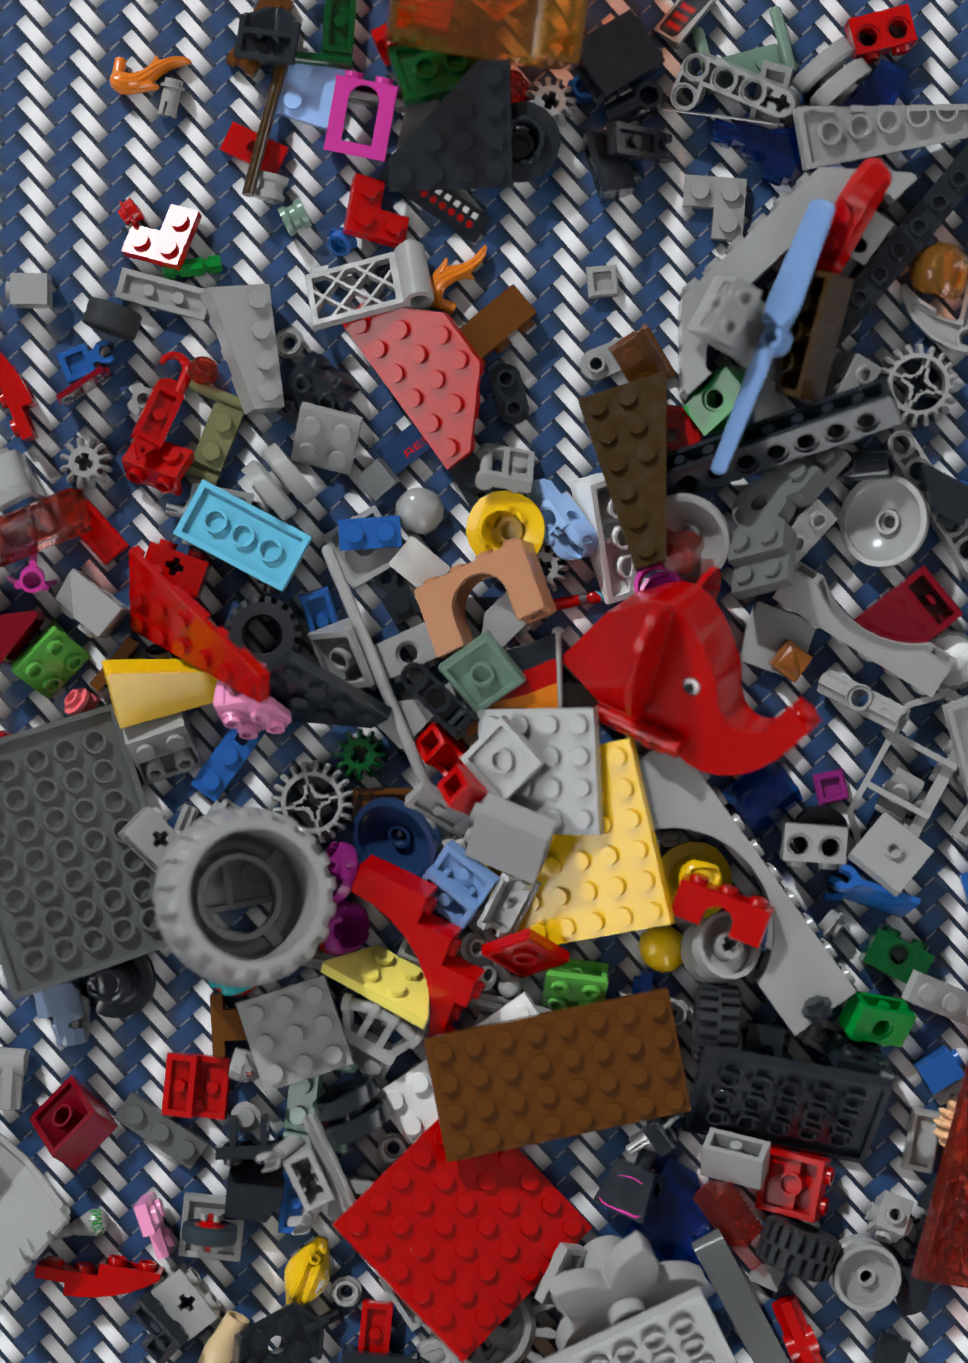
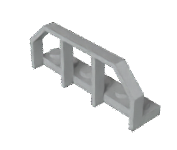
(940, 776)

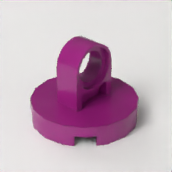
(342, 866)

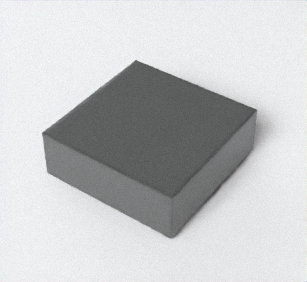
(378, 478)

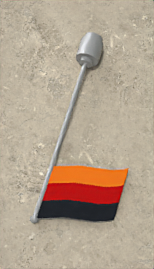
(544, 672)

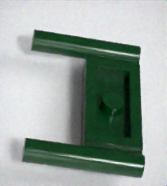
(336, 37)

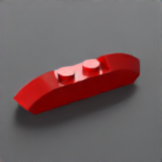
(853, 213)

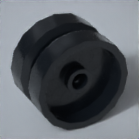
(352, 1109)

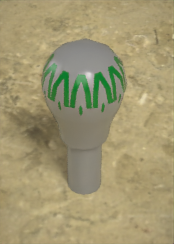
(92, 1223)

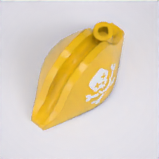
(308, 1272)

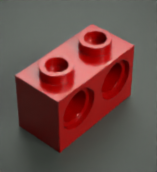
(877, 26)

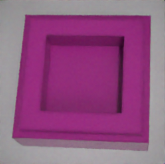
(830, 786)

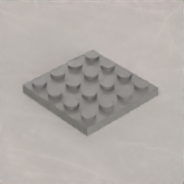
(570, 780)

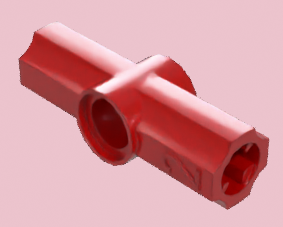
(797, 1333)

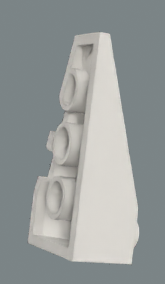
(612, 558)

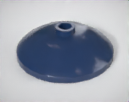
(380, 832)

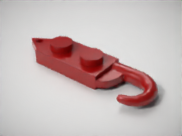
(160, 408)

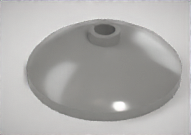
(866, 519)
(707, 521)

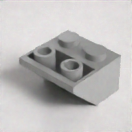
(163, 747)

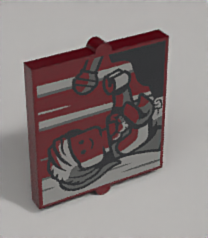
(83, 386)

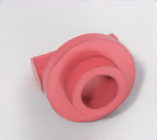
(80, 701)

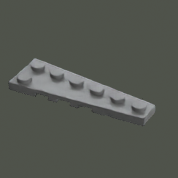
(858, 132)

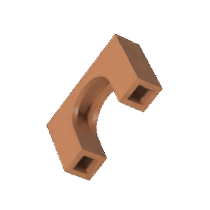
(445, 597)

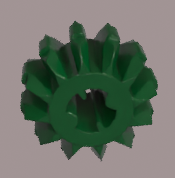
(350, 750)

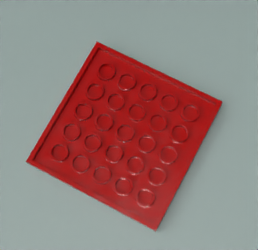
(460, 1235)

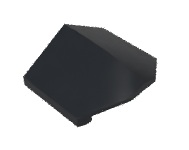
(268, 37)
(251, 1193)

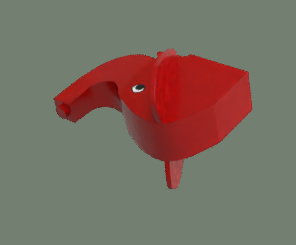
(677, 666)

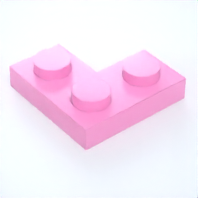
(150, 1219)

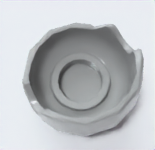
(419, 510)

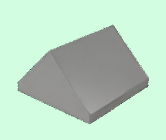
(340, 653)

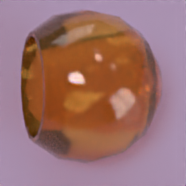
(940, 271)

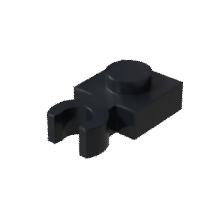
(400, 601)

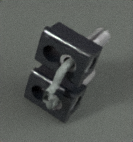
(659, 1133)

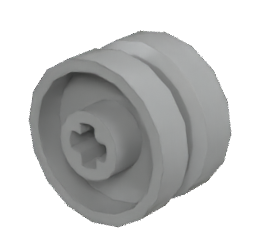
(828, 72)
(279, 482)
(713, 955)
(876, 1285)

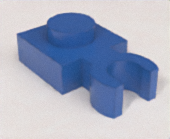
(80, 361)

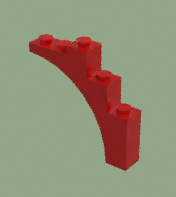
(409, 905)

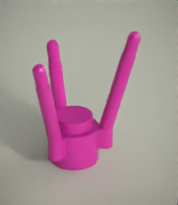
(32, 578)

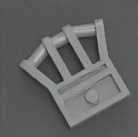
(369, 1051)

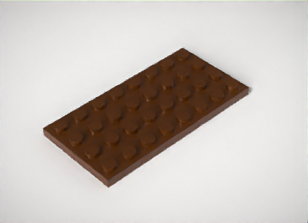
(557, 1074)

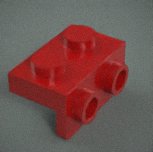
(159, 468)

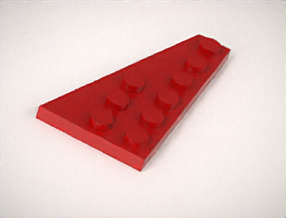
(181, 626)

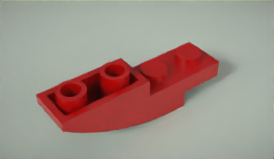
(18, 398)
(112, 1277)

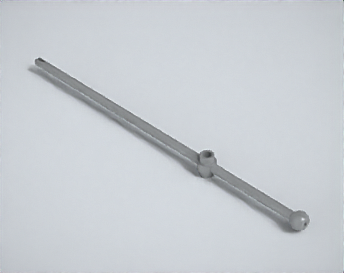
(509, 985)

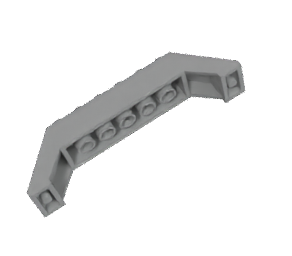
(759, 252)

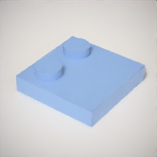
(308, 94)

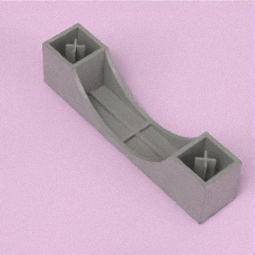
(794, 958)

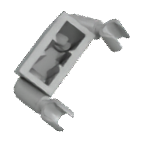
(306, 1176)

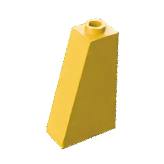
(155, 688)

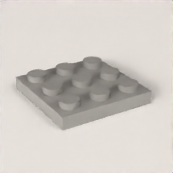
(295, 1033)

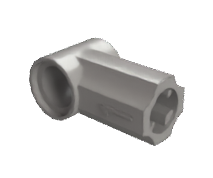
(12, 1071)

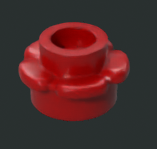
(130, 212)

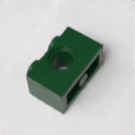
(879, 948)

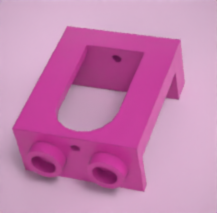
(387, 100)

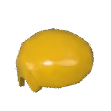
(661, 948)

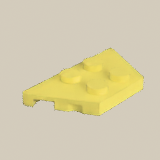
(384, 980)

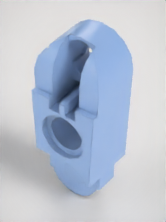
(565, 524)

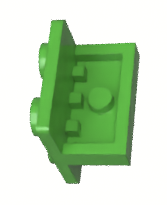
(50, 660)
(575, 984)

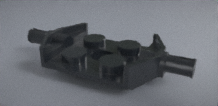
(299, 1332)

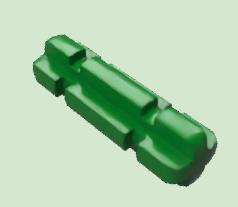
(195, 267)

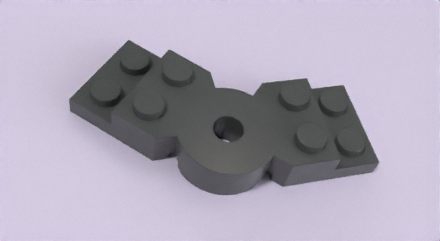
(764, 543)

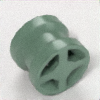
(294, 217)

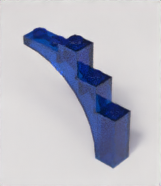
(780, 146)

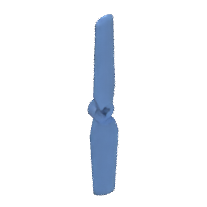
(779, 316)

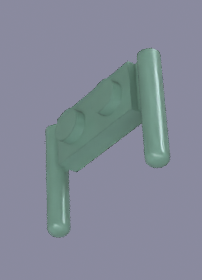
(753, 59)
(300, 1101)

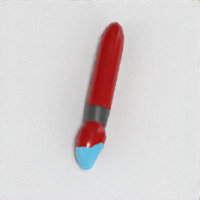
(591, 597)

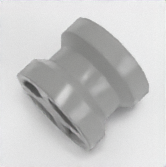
(271, 187)

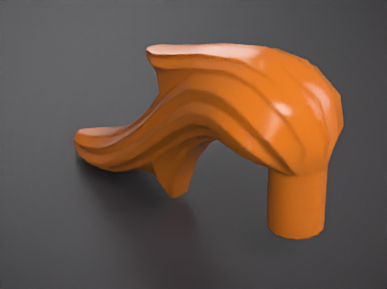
(143, 80)
(448, 274)

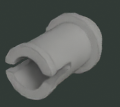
(170, 97)

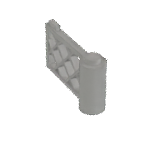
(410, 283)

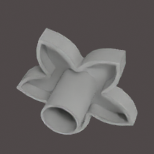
(616, 1284)

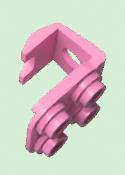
(248, 715)

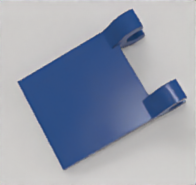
(869, 894)

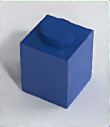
(940, 1068)

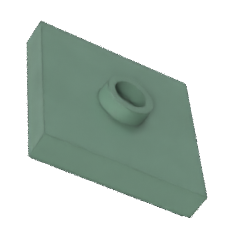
(482, 672)

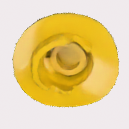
(504, 517)
(697, 858)

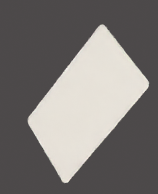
(417, 563)

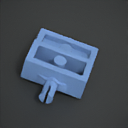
(461, 884)

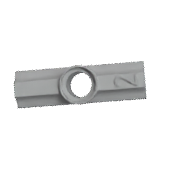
(877, 709)

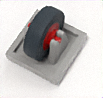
(206, 1231)

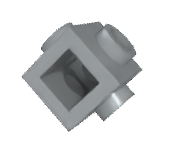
(889, 1217)

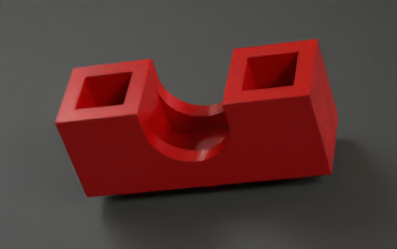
(443, 752)
(748, 915)

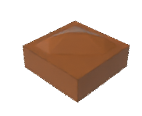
(790, 660)

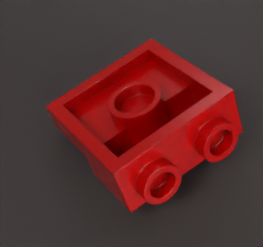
(796, 1185)

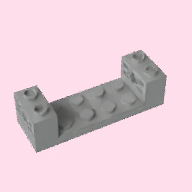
(732, 323)

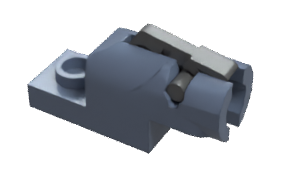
(69, 1012)

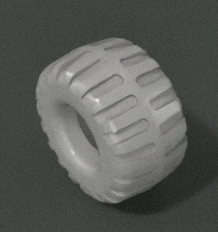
(298, 886)

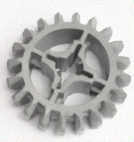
(930, 390)
(286, 808)

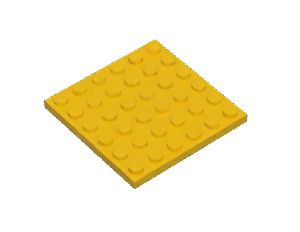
(609, 879)

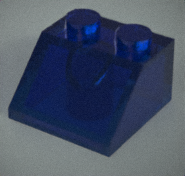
(763, 796)

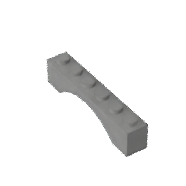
(503, 625)
(916, 663)

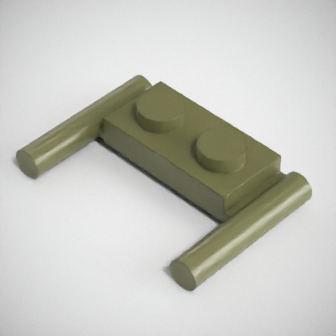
(217, 435)

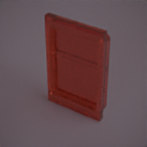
(43, 525)

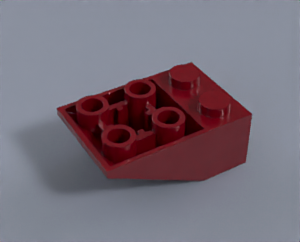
(911, 610)

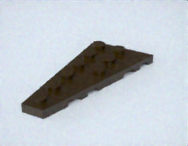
(631, 448)

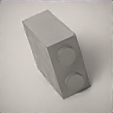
(509, 837)

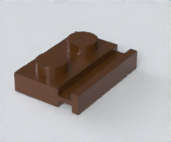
(640, 355)

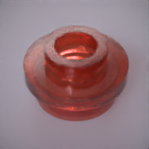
(203, 370)

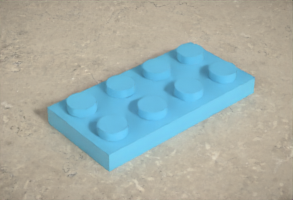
(243, 535)

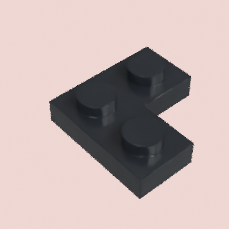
(165, 1333)

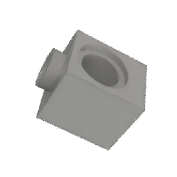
(30, 290)

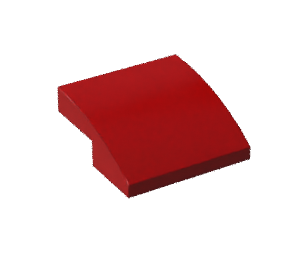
(196, 1086)

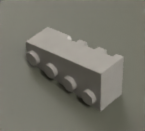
(248, 343)

